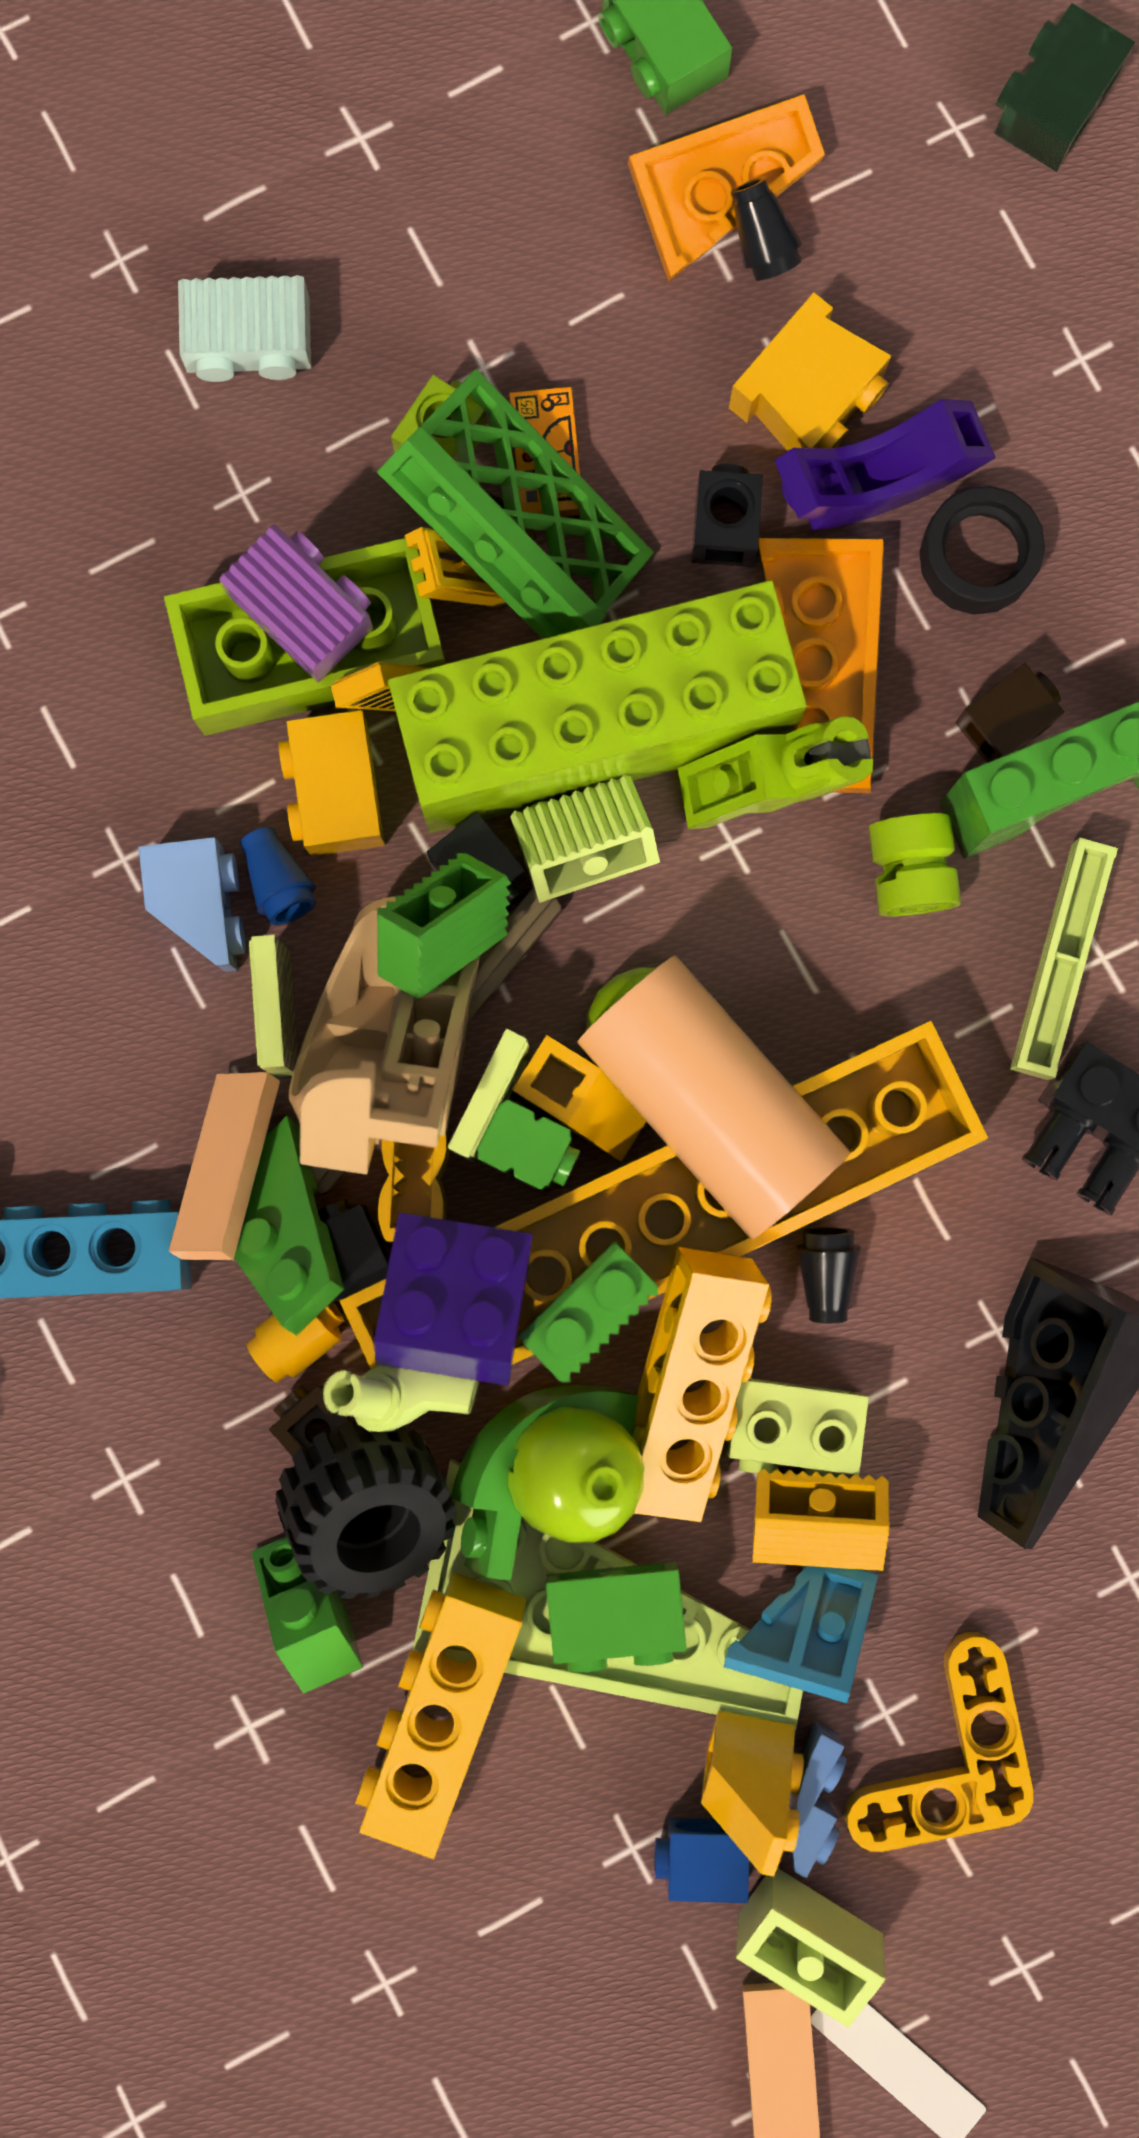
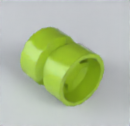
(914, 864)

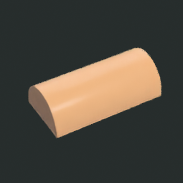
(713, 1097)

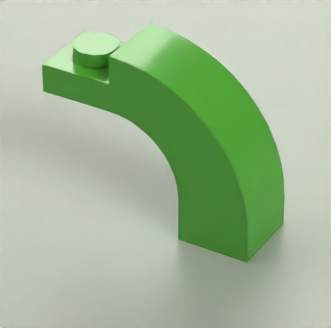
(482, 1478)

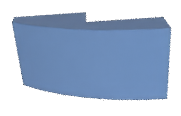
(821, 1771)

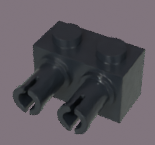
(1094, 1098)

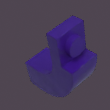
(887, 470)

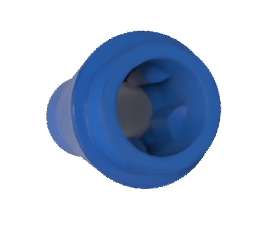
(277, 880)

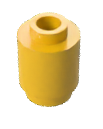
(284, 1353)

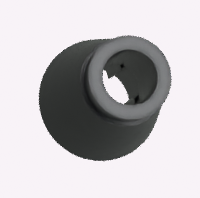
(764, 231)
(828, 1272)

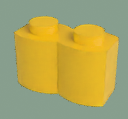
(412, 1182)

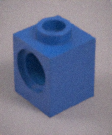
(701, 1863)

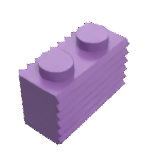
(298, 601)

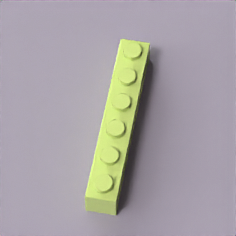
(1063, 959)

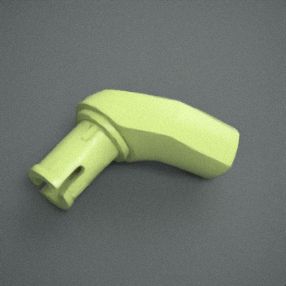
(396, 1396)

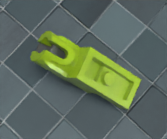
(774, 771)

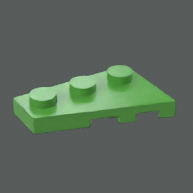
(283, 1240)

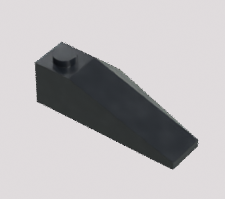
(1060, 1396)

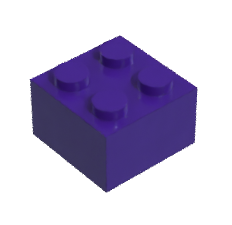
(452, 1299)

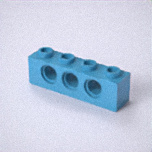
(89, 1266)

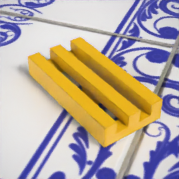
(444, 577)

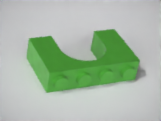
(1032, 783)

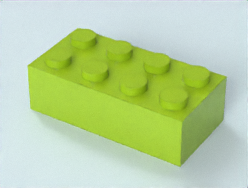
(245, 678)

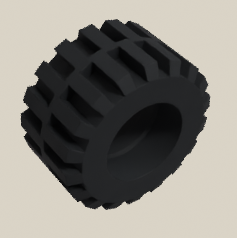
(365, 1510)

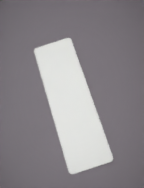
(904, 2071)

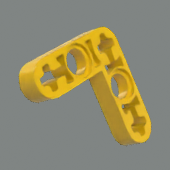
(967, 1782)

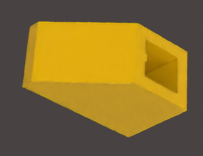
(579, 1098)
(750, 1785)

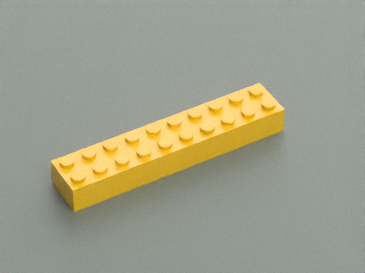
(889, 1106)

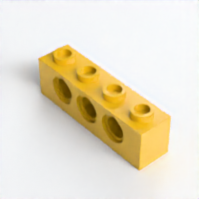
(699, 1291)
(413, 1809)

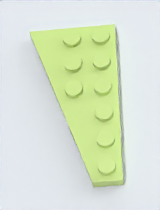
(691, 1681)

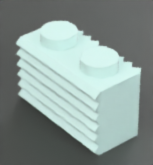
(244, 326)

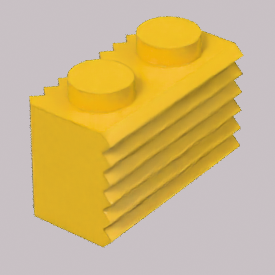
(821, 1520)

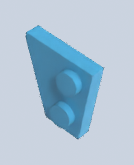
(810, 1633)

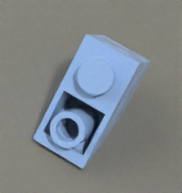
(189, 893)

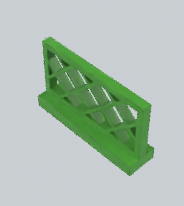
(495, 538)

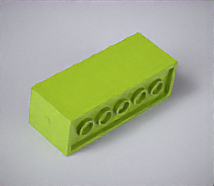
(597, 705)

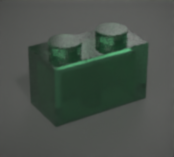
(1063, 85)

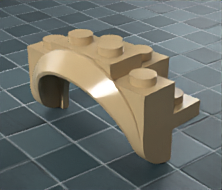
(377, 1058)

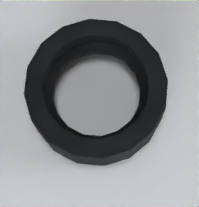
(1011, 513)

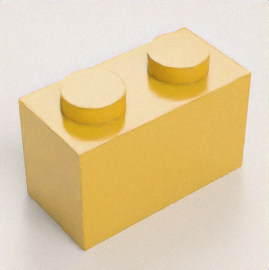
(333, 784)

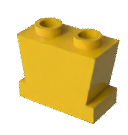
(811, 380)

